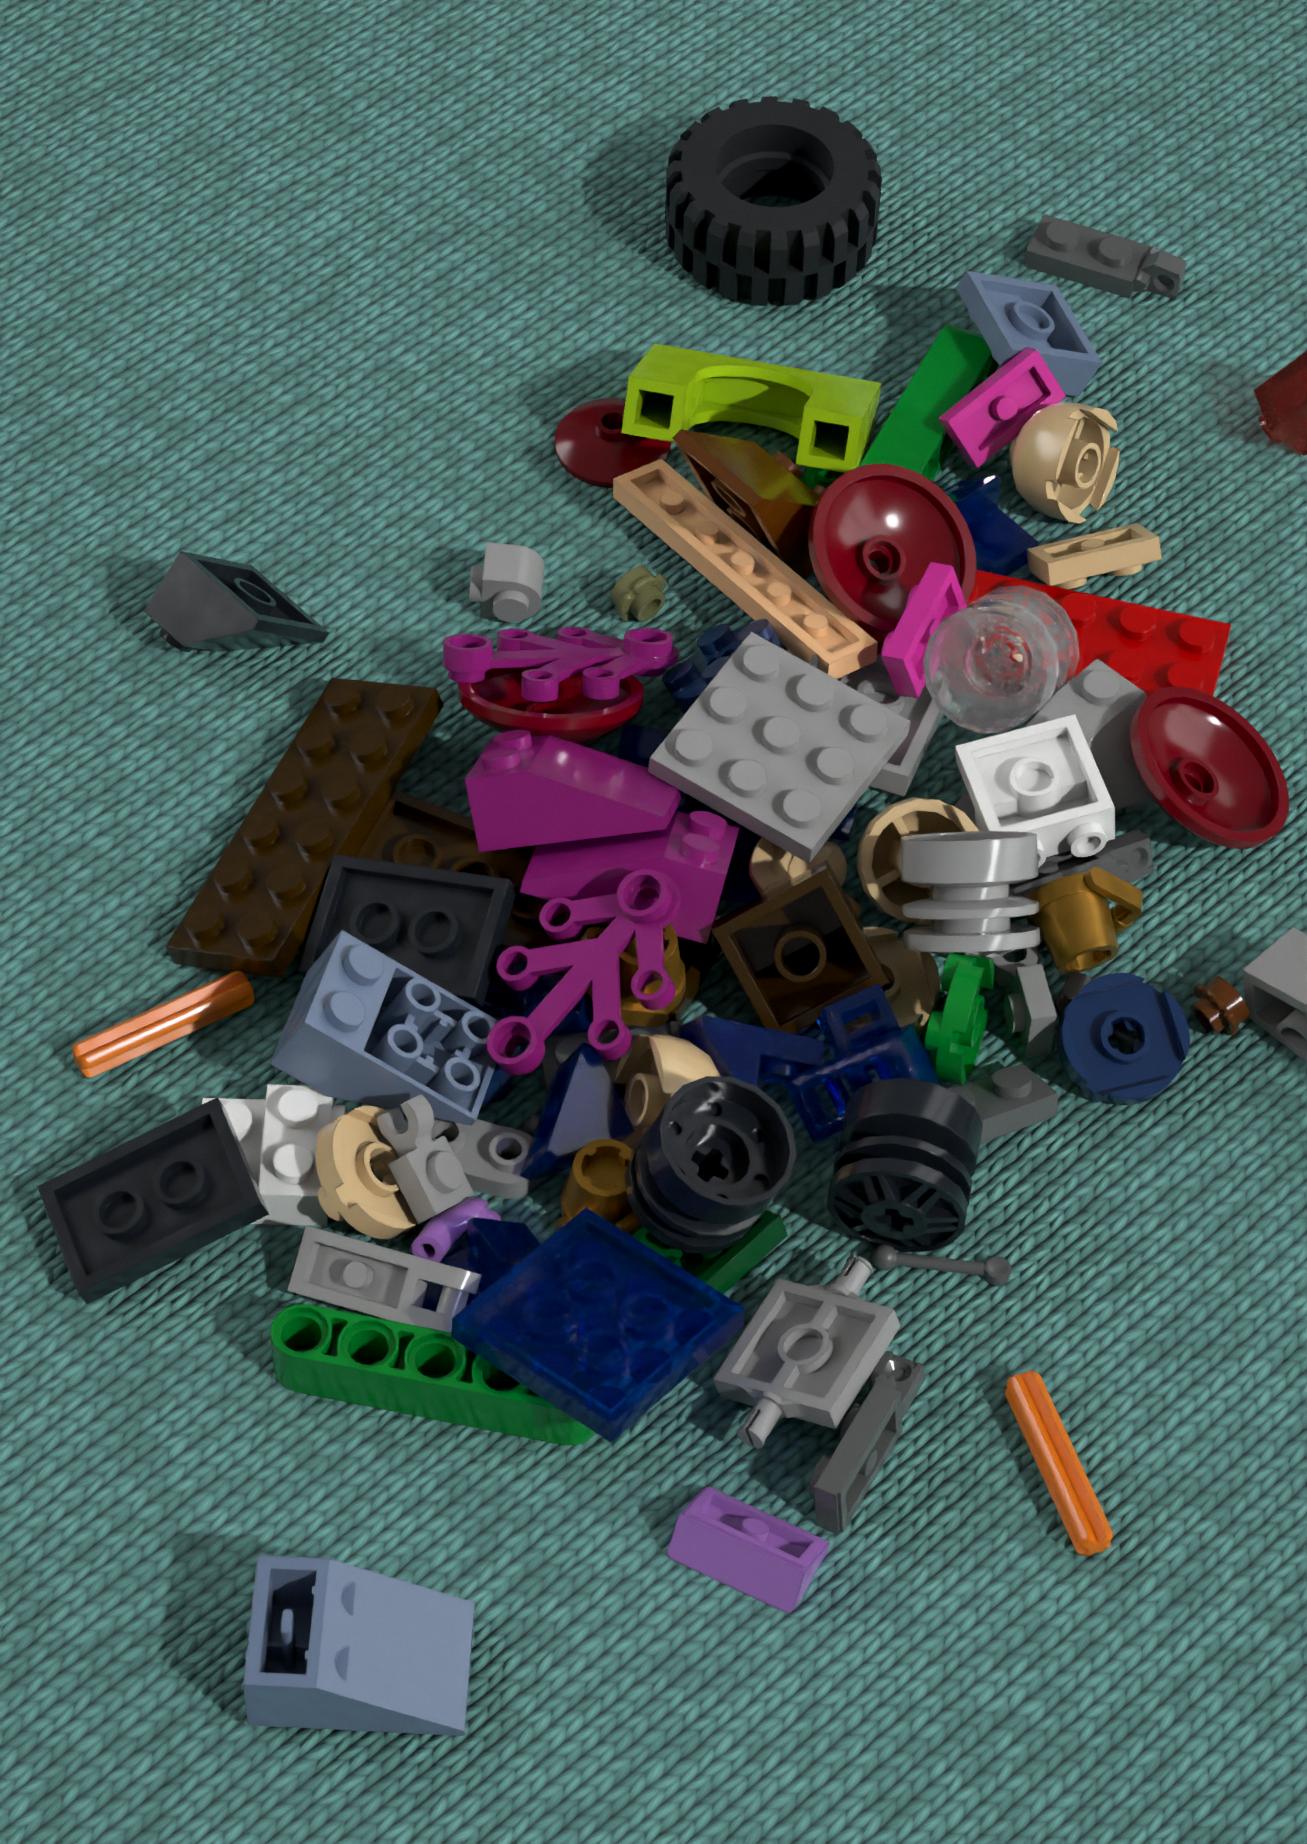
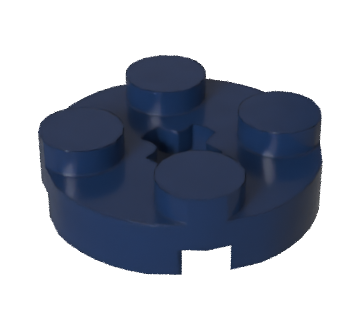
(716, 646)
(1105, 1072)

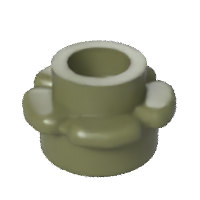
(639, 594)

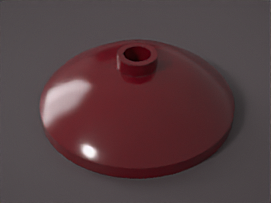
(899, 525)
(569, 717)
(1208, 768)

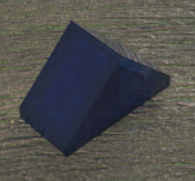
(576, 1112)

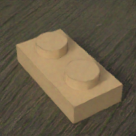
(1110, 551)

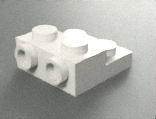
(1040, 784)
(281, 1149)

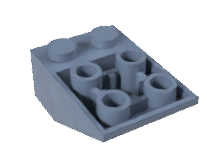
(385, 1035)
(355, 1650)

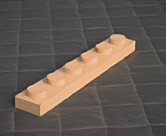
(744, 569)

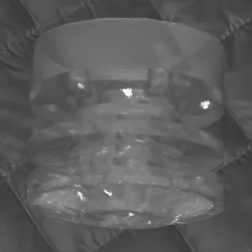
(971, 666)

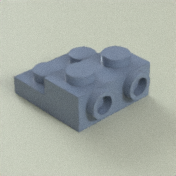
(1034, 316)

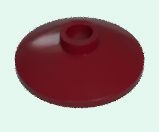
(595, 449)

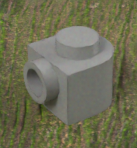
(508, 583)

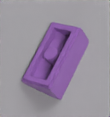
(747, 1549)

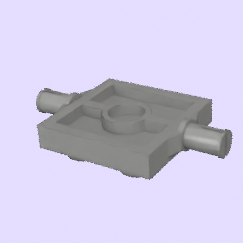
(806, 1352)

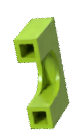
(689, 387)

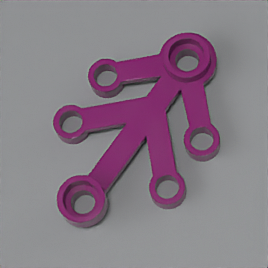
(577, 649)
(589, 965)

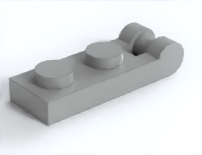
(378, 1280)

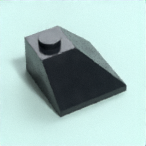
(227, 608)

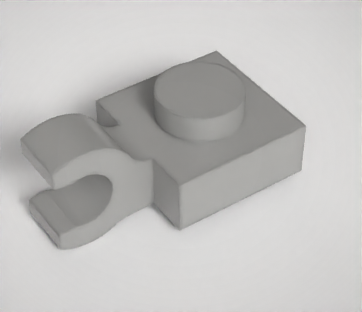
(1031, 1004)
(426, 1168)

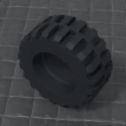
(765, 249)

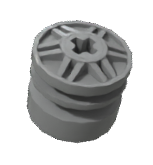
(970, 891)

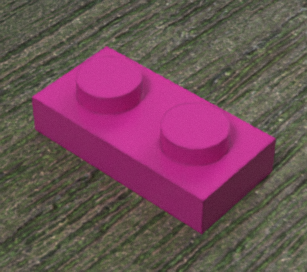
(1001, 406)
(926, 608)

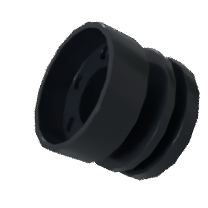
(710, 1164)
(905, 1165)

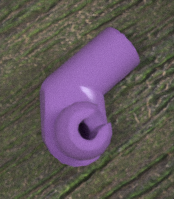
(448, 1226)

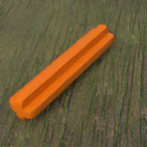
(163, 1024)
(1058, 1463)

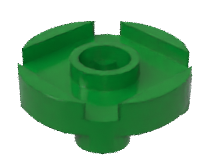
(960, 1029)

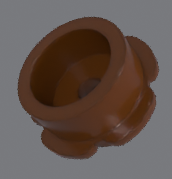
(1219, 1007)

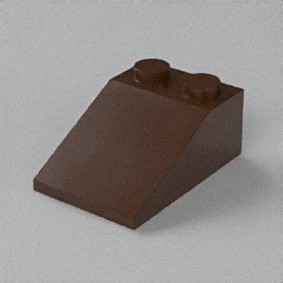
(756, 492)

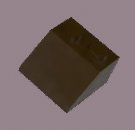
(799, 949)

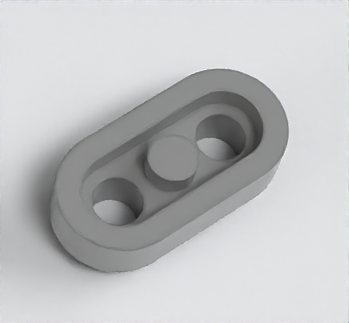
(479, 1153)

